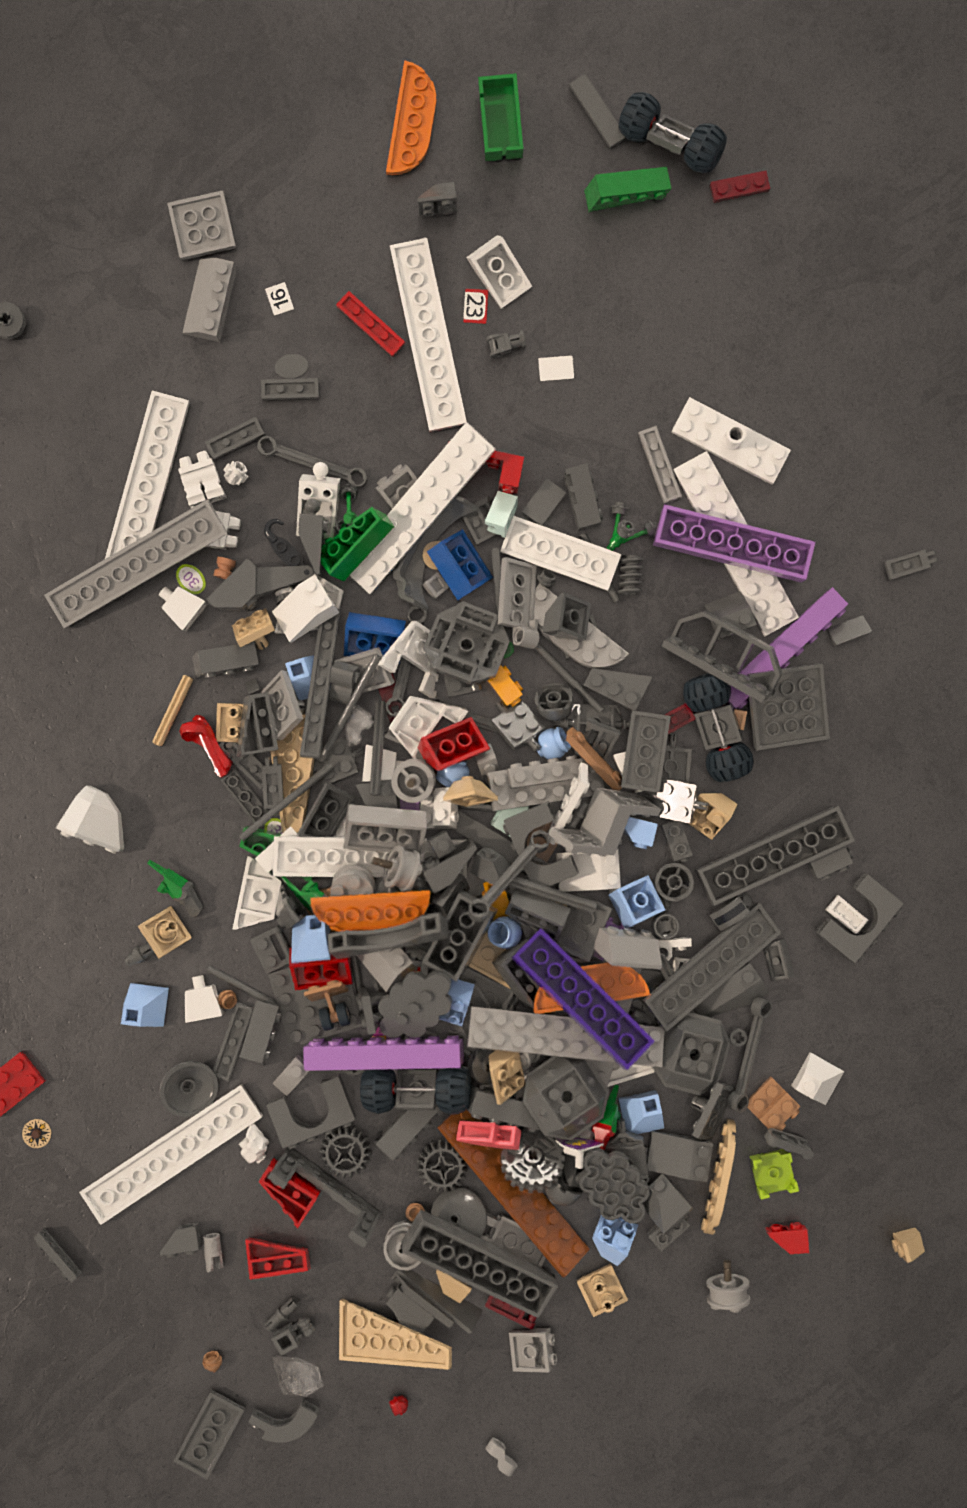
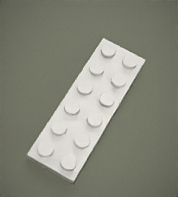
(560, 553)

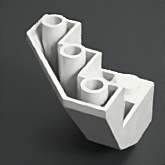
(94, 820)

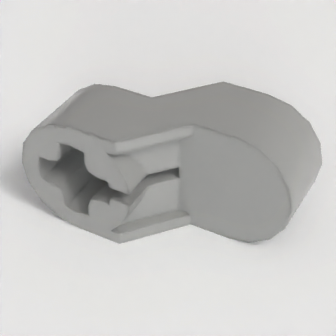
(505, 1463)

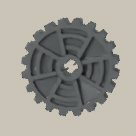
(534, 1173)

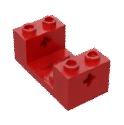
(511, 470)

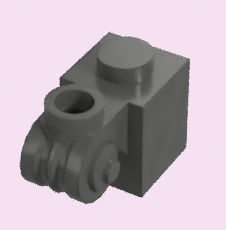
(289, 1336)

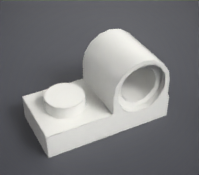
(679, 944)

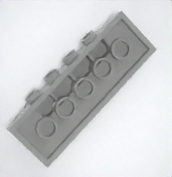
(538, 783)

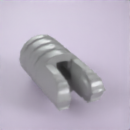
(212, 1249)

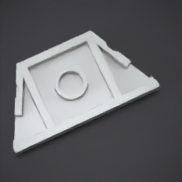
(257, 896)

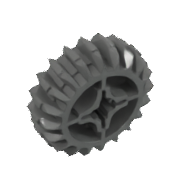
(355, 1138)
(433, 1167)

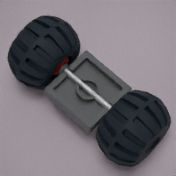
(641, 122)
(718, 728)
(416, 1090)

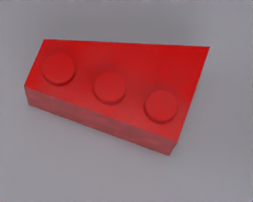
(296, 1196)
(275, 1258)

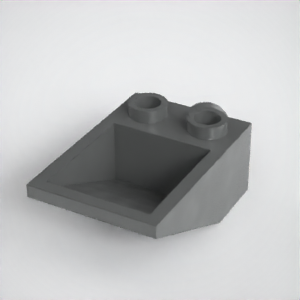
(312, 531)
(444, 870)

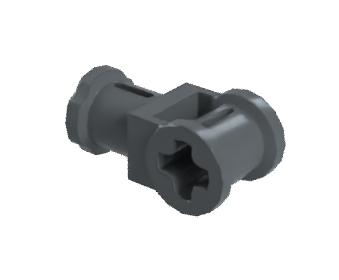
(505, 343)

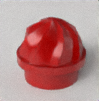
(398, 1405)

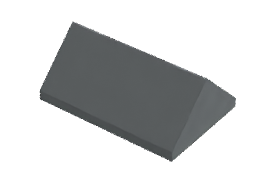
(326, 812)

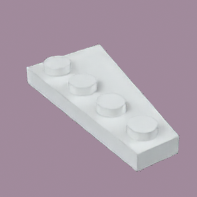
(578, 786)

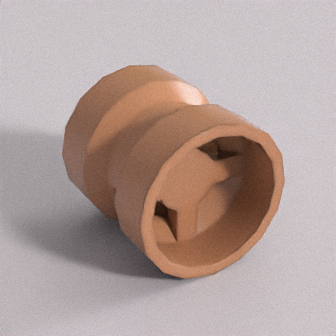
(225, 566)

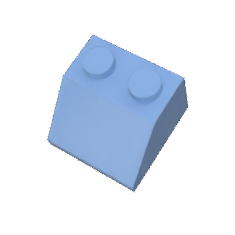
(640, 832)

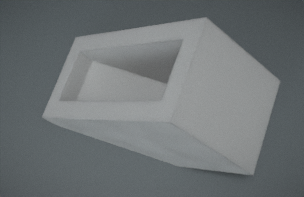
(291, 1075)

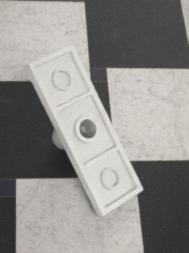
(712, 433)

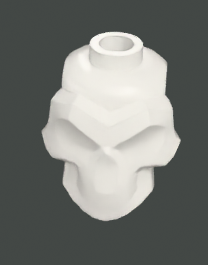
(254, 1145)

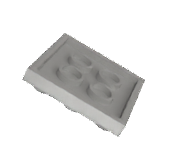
(201, 225)

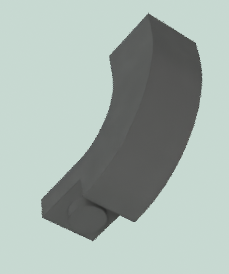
(285, 1429)

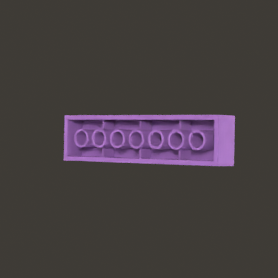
(734, 543)
(384, 1054)

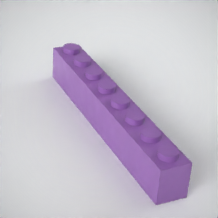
(794, 638)

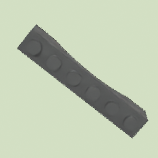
(421, 930)

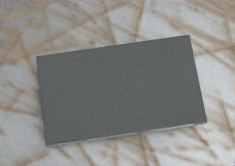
(544, 502)

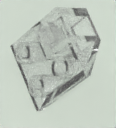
(357, 724)
(296, 1376)

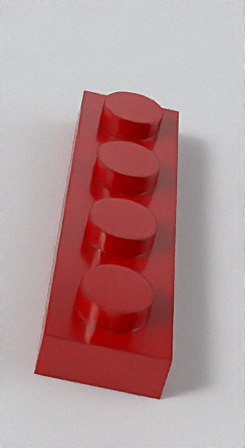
(370, 324)

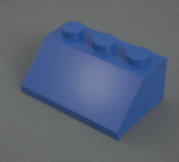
(459, 564)
(370, 632)

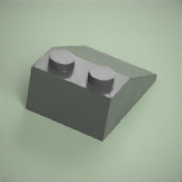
(679, 1155)

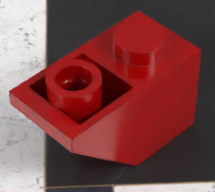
(791, 1238)

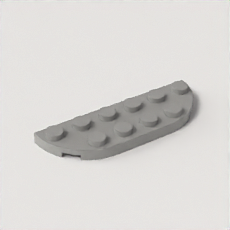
(594, 652)

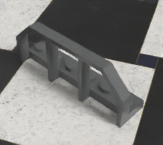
(724, 671)

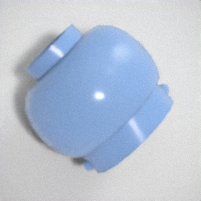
(553, 743)
(453, 773)
(504, 932)

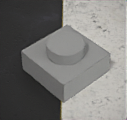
(435, 585)

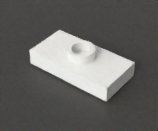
(846, 914)

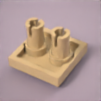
(228, 722)
(602, 1290)

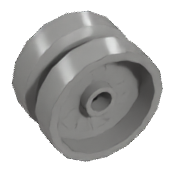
(393, 1247)

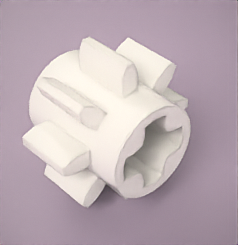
(235, 473)

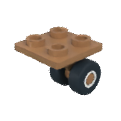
(330, 1015)

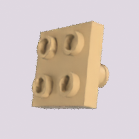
(253, 629)
(164, 932)

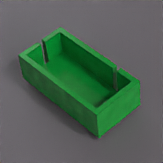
(500, 117)

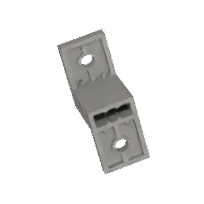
(604, 822)

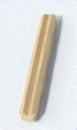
(172, 710)

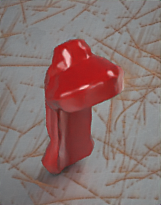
(201, 733)

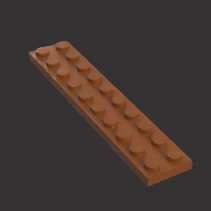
(529, 1210)

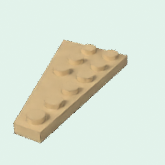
(295, 772)
(379, 1340)

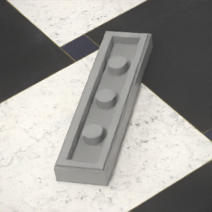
(660, 465)

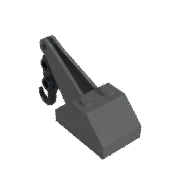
(248, 583)

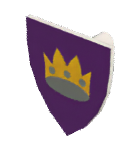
(577, 1147)

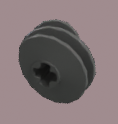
(15, 324)
(477, 1066)

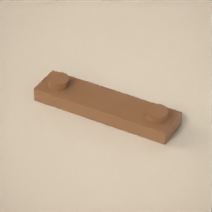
(585, 750)

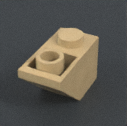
(908, 1244)

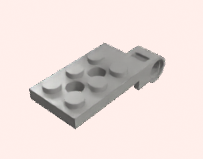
(519, 615)

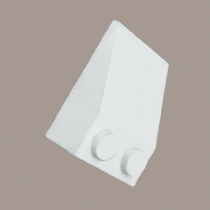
(499, 271)
(304, 609)
(594, 872)

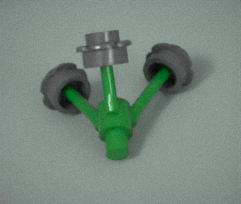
(348, 494)
(625, 530)

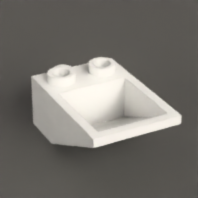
(328, 500)

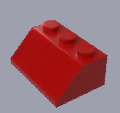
(452, 744)
(320, 972)

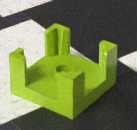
(773, 1173)

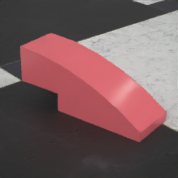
(489, 1135)

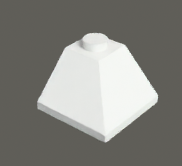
(817, 1078)

